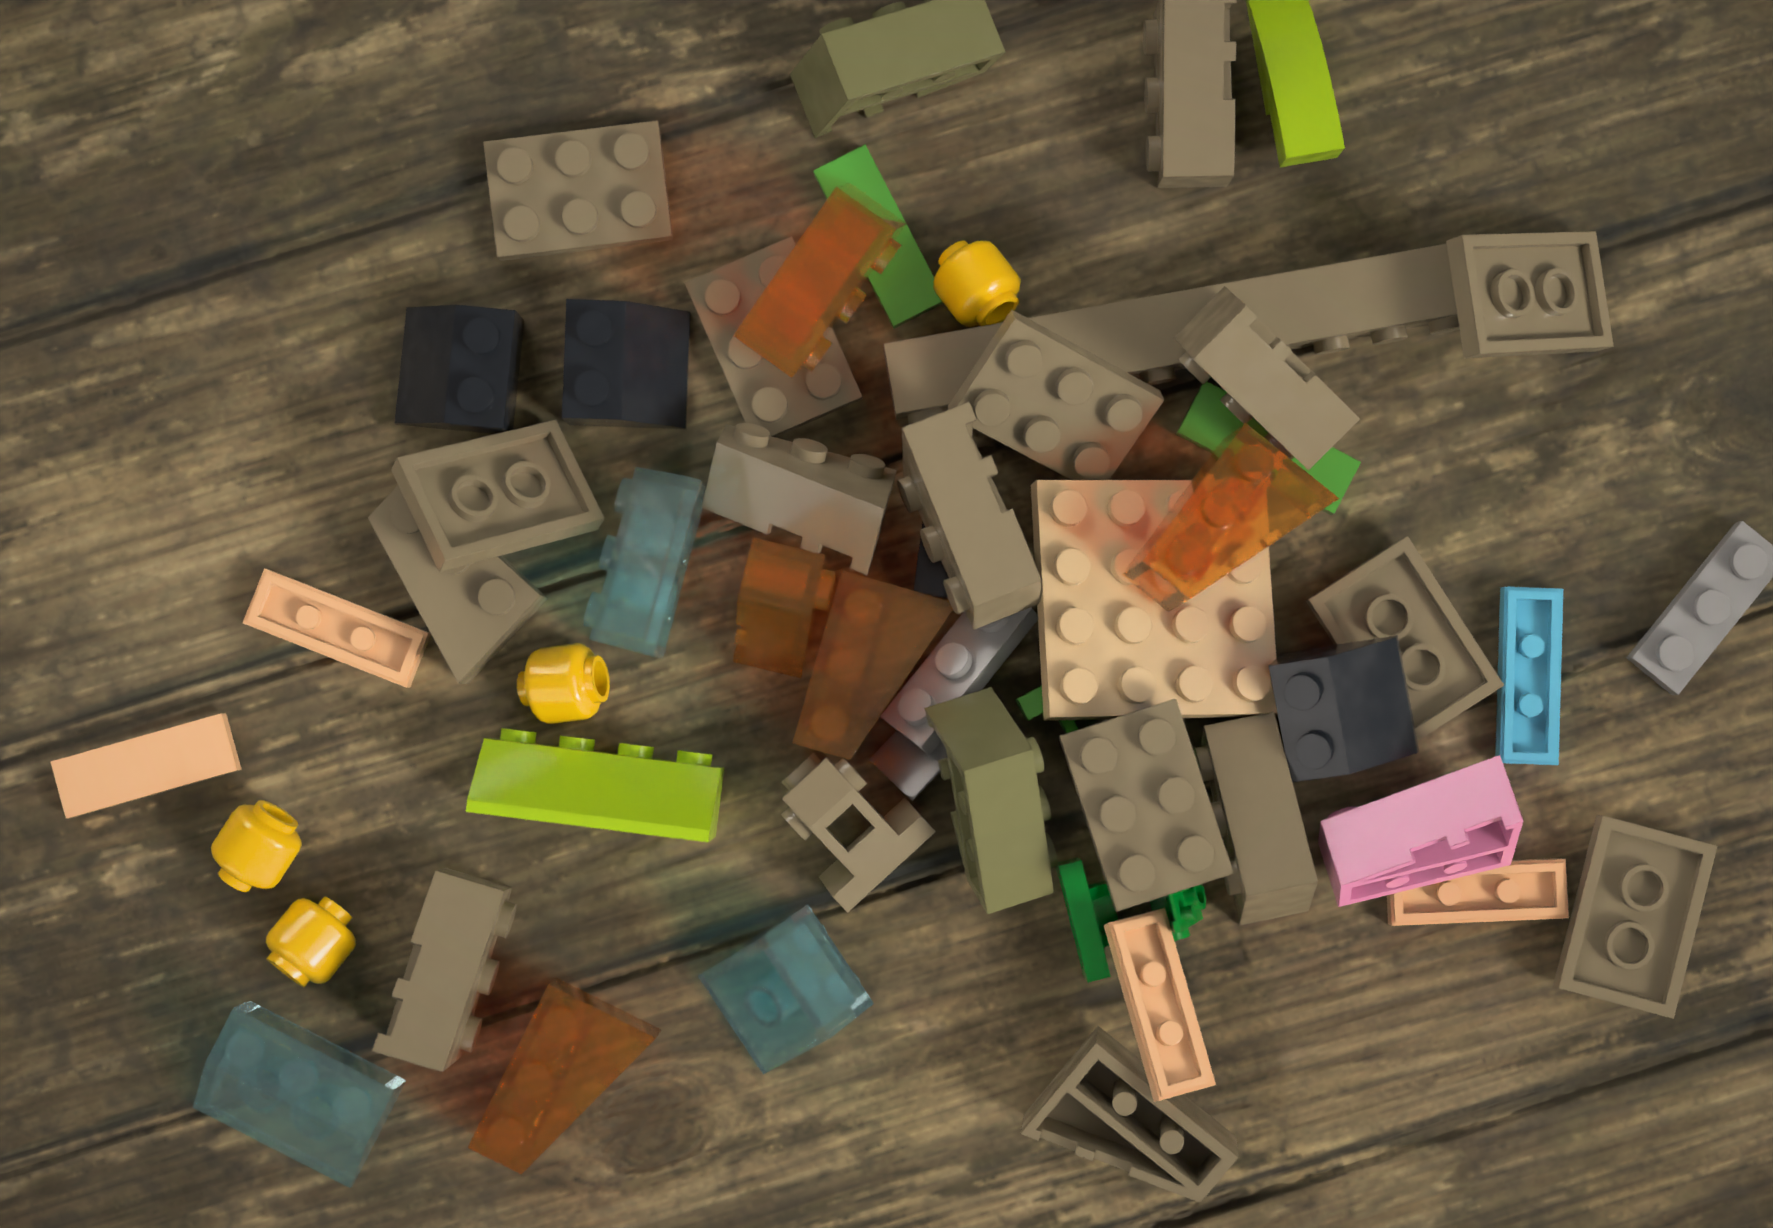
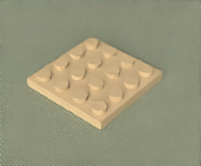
(1114, 646)

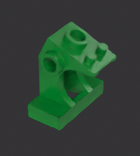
(1092, 907)

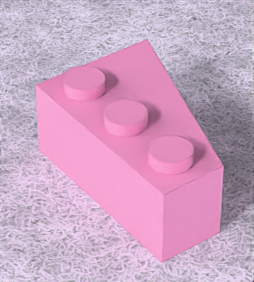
(1422, 834)

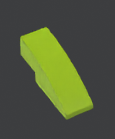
(1295, 81)

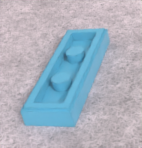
(1530, 674)

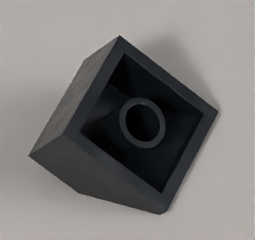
(625, 365)
(460, 368)
(1343, 708)

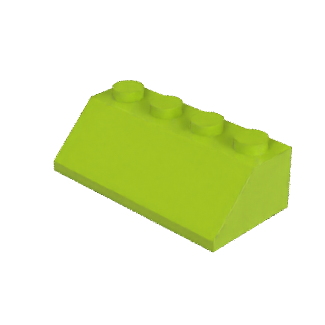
(597, 788)

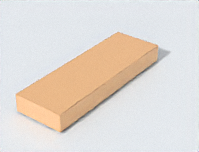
(337, 628)
(145, 765)
(1509, 893)
(1159, 1005)

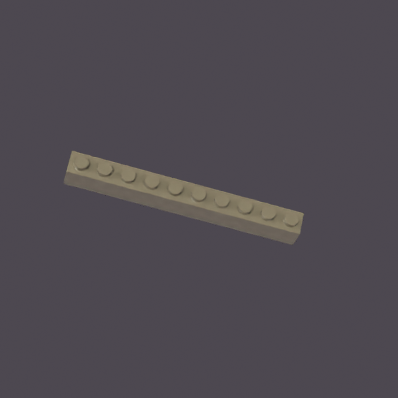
(1301, 307)

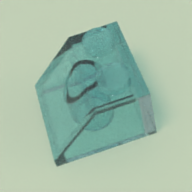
(786, 990)

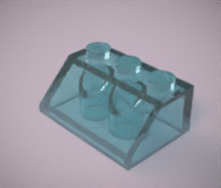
(646, 561)
(296, 1092)

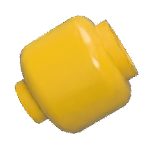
(977, 283)
(563, 683)
(256, 846)
(310, 941)

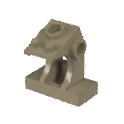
(819, 795)

